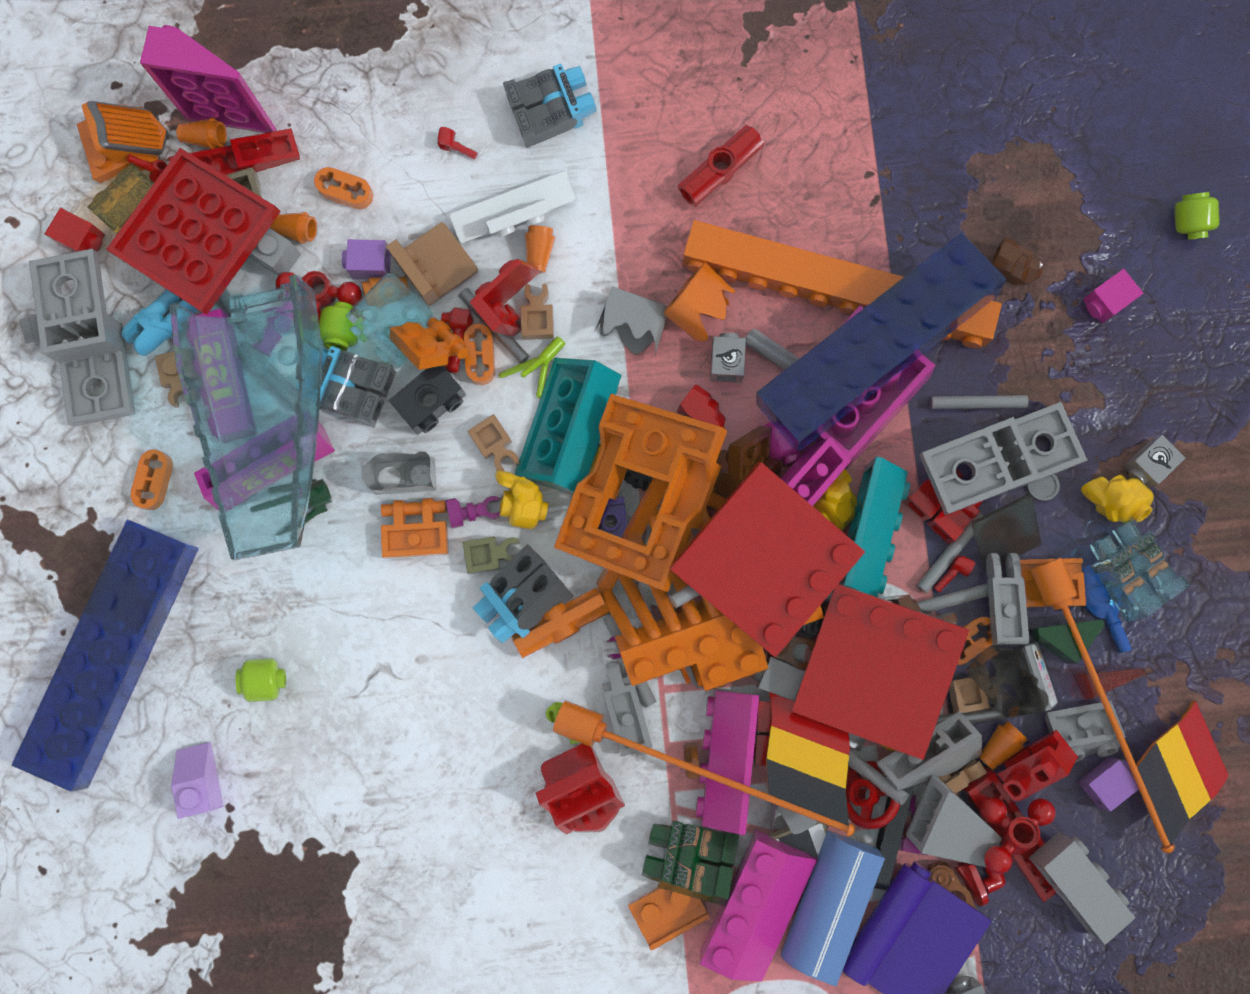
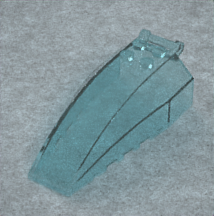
(255, 411)

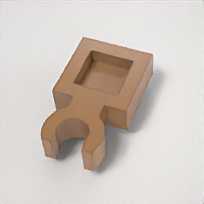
(537, 318)
(169, 376)
(492, 440)
(967, 696)
(959, 780)

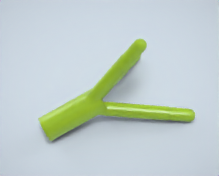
(532, 364)

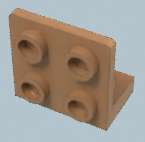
(434, 263)

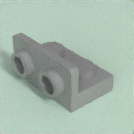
(1085, 729)

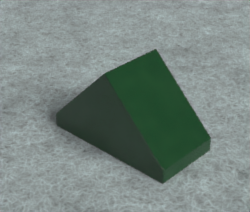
(1061, 642)

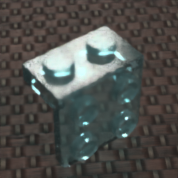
(387, 306)

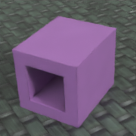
(366, 259)
(1109, 783)

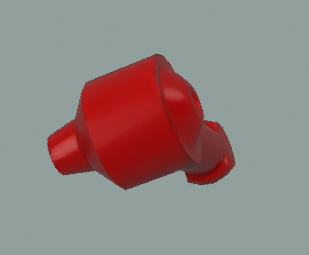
(458, 320)

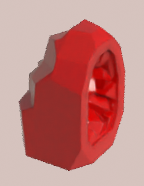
(701, 406)

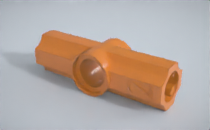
(562, 622)

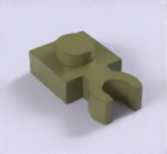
(484, 554)

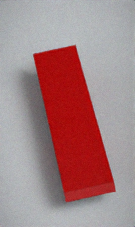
(253, 151)
(991, 786)

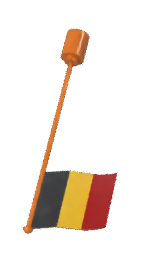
(802, 761)
(1179, 767)

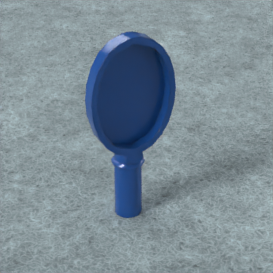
(1102, 606)

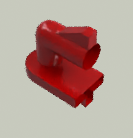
(978, 887)

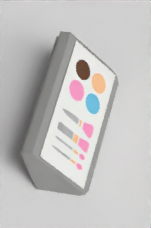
(1033, 663)

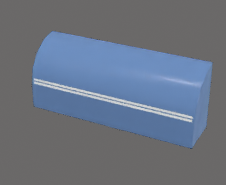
(832, 907)

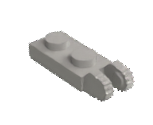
(1007, 601)

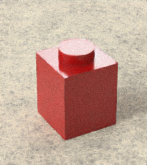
(74, 232)

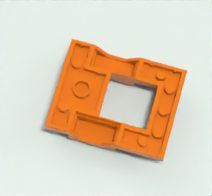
(657, 446)

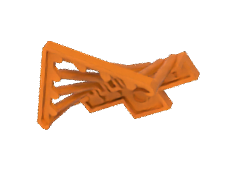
(683, 639)

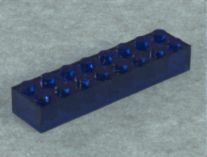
(879, 342)
(105, 657)

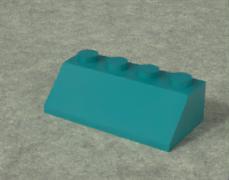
(567, 423)
(874, 522)

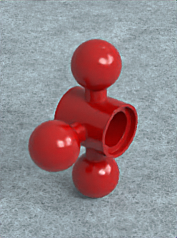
(346, 292)
(994, 812)

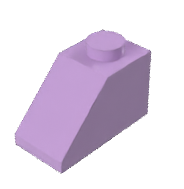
(195, 781)

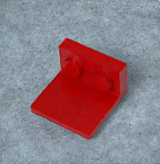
(493, 295)

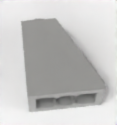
(949, 827)

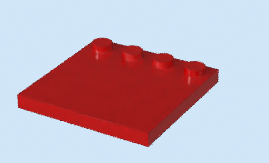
(193, 230)
(767, 559)
(880, 670)

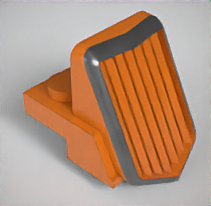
(116, 131)

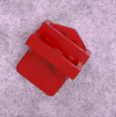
(579, 791)

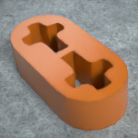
(345, 181)
(487, 354)
(151, 480)
(978, 645)

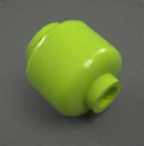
(1196, 215)
(336, 327)
(260, 680)

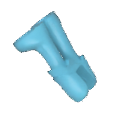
(149, 327)

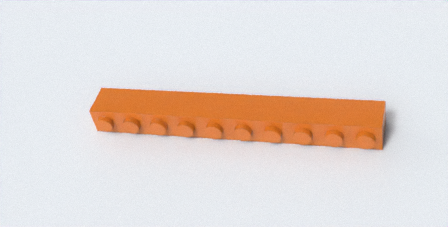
(809, 276)

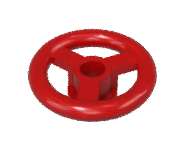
(855, 791)

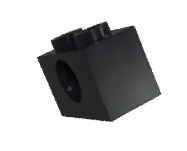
(431, 381)

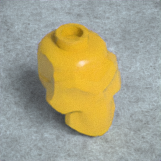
(1119, 498)
(522, 502)
(838, 502)

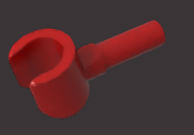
(446, 142)
(154, 168)
(959, 565)

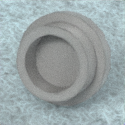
(30, 329)

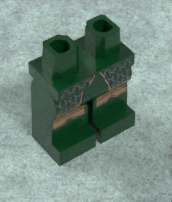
(693, 862)

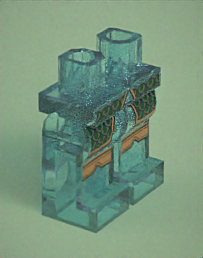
(1135, 572)

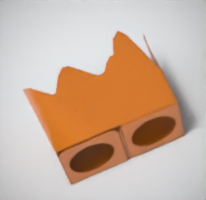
(699, 294)

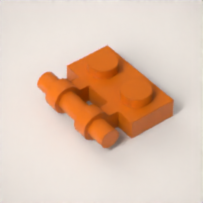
(428, 346)
(414, 538)

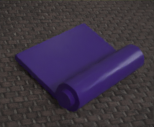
(915, 937)

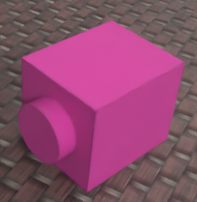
(1112, 296)

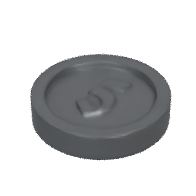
(1044, 489)

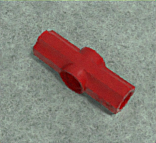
(733, 153)

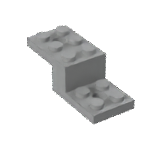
(81, 337)
(1002, 457)

